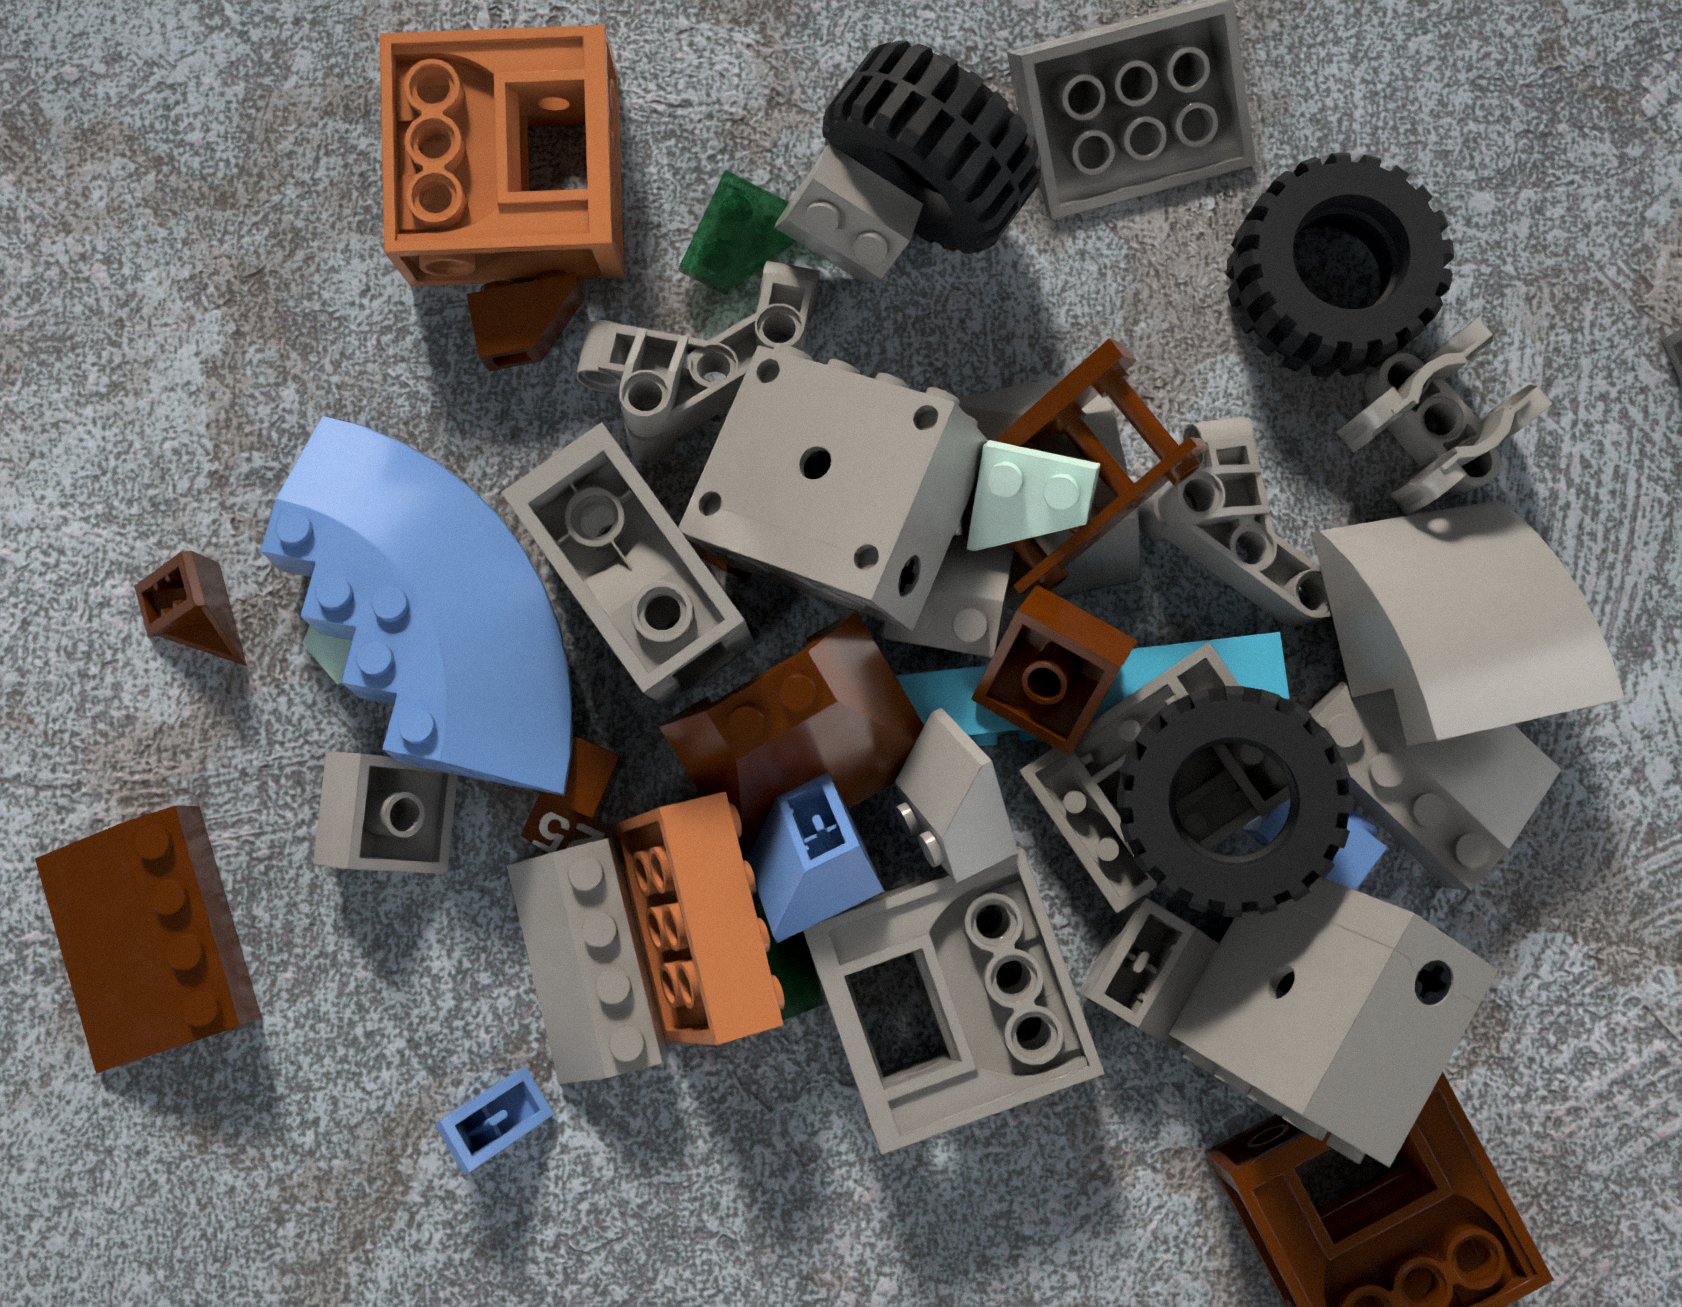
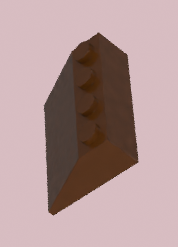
(147, 936)

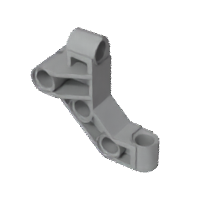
(663, 371)
(1229, 504)

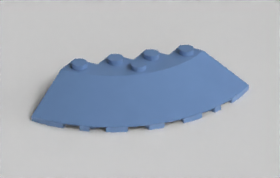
(434, 604)

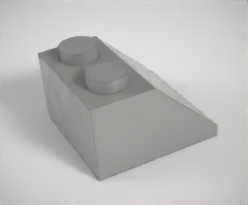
(850, 216)
(964, 602)
(953, 801)
(384, 815)

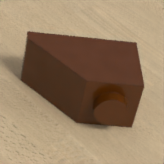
(589, 781)

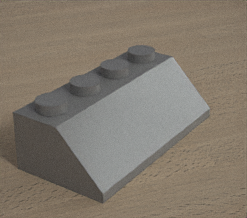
(588, 962)

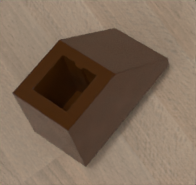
(524, 319)

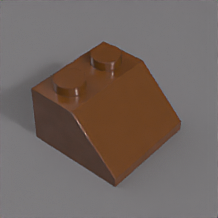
(1053, 669)

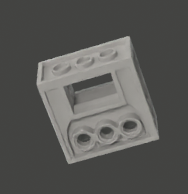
(636, 573)
(983, 1059)

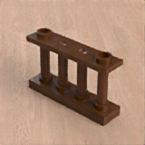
(1062, 413)

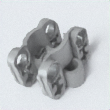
(1462, 433)

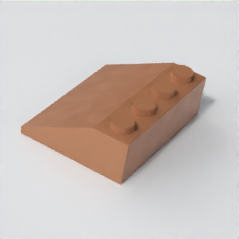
(700, 922)

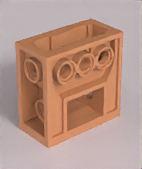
(460, 154)

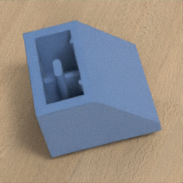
(810, 859)

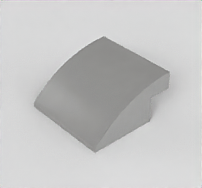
(1462, 621)

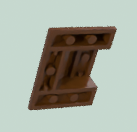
(805, 717)

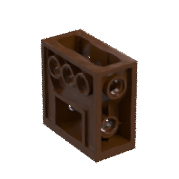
(1410, 1238)

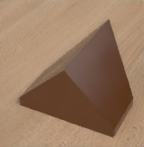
(190, 606)

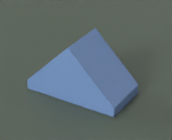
(493, 1119)

